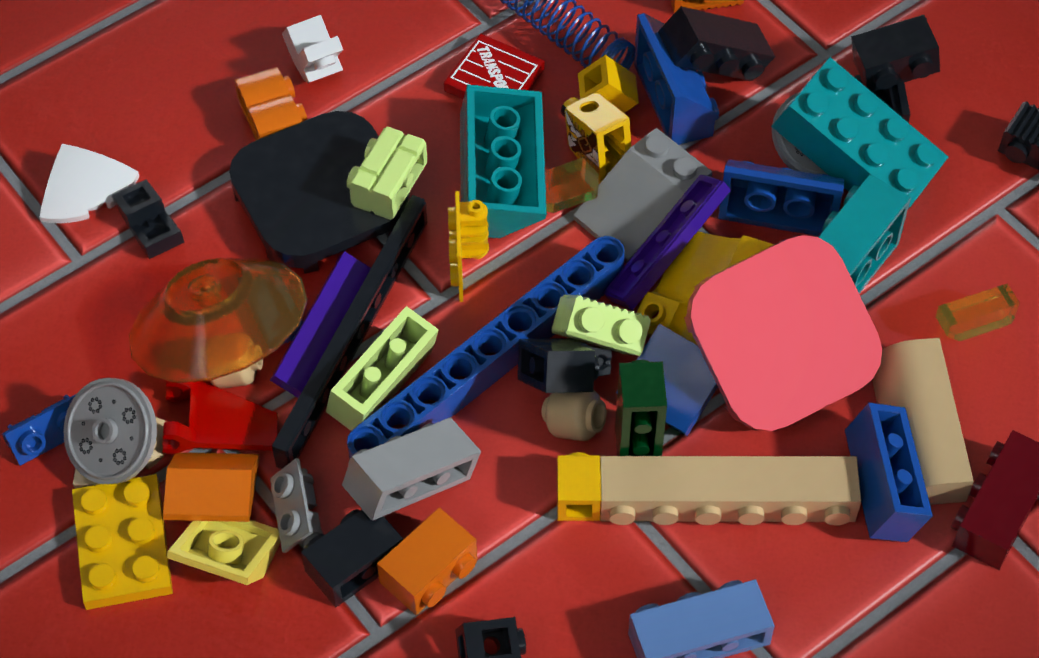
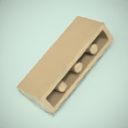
(917, 378)

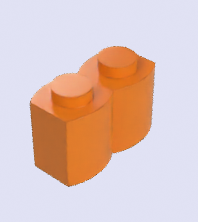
(268, 102)

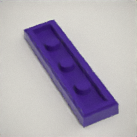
(666, 241)
(320, 324)

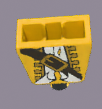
(597, 131)

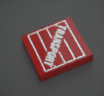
(493, 65)

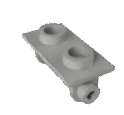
(292, 498)

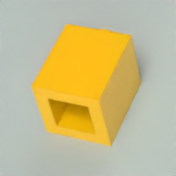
(611, 82)
(578, 487)

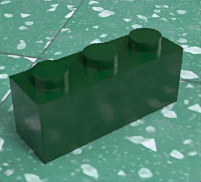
(640, 409)

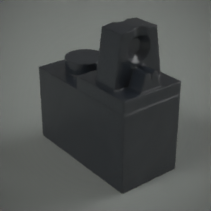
(561, 364)

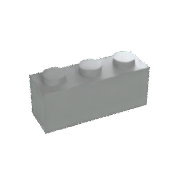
(410, 468)

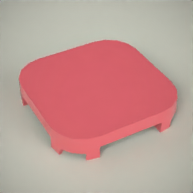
(784, 333)

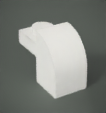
(313, 49)

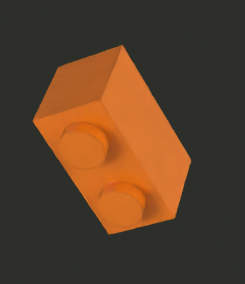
(428, 561)

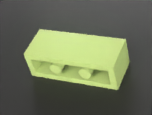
(382, 369)

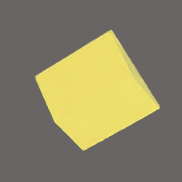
(227, 548)

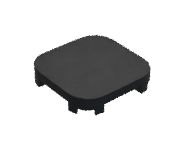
(299, 191)

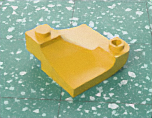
(699, 259)

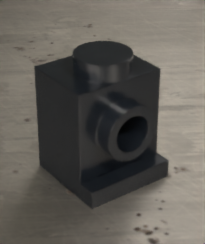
(504, 632)

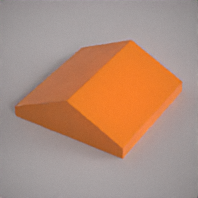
(210, 487)

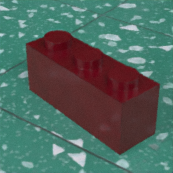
(1000, 501)

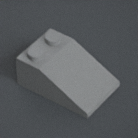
(640, 191)

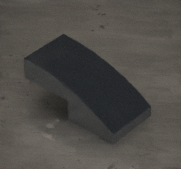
(147, 219)

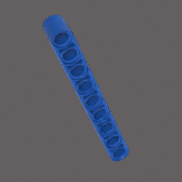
(497, 337)

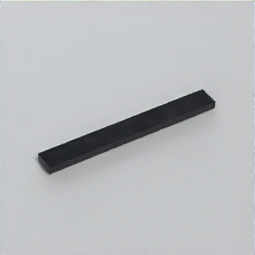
(350, 333)

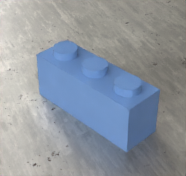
(703, 624)

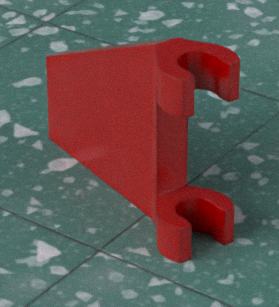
(217, 420)

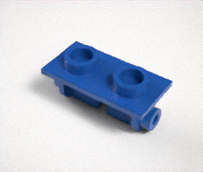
(38, 433)

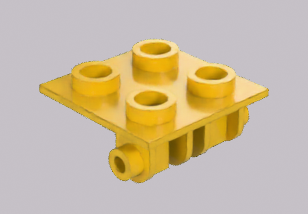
(466, 236)

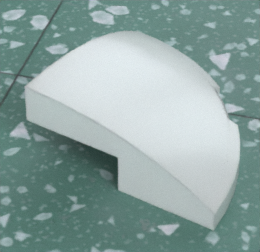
(82, 183)

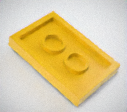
(121, 542)

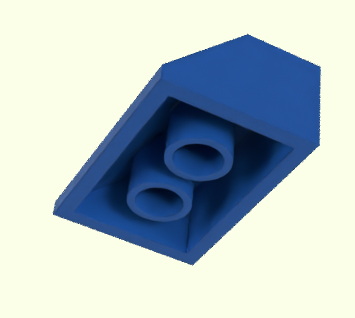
(674, 91)
(779, 197)

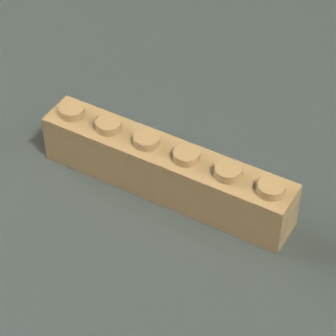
(729, 489)

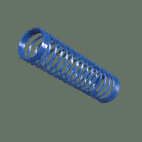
(611, 50)

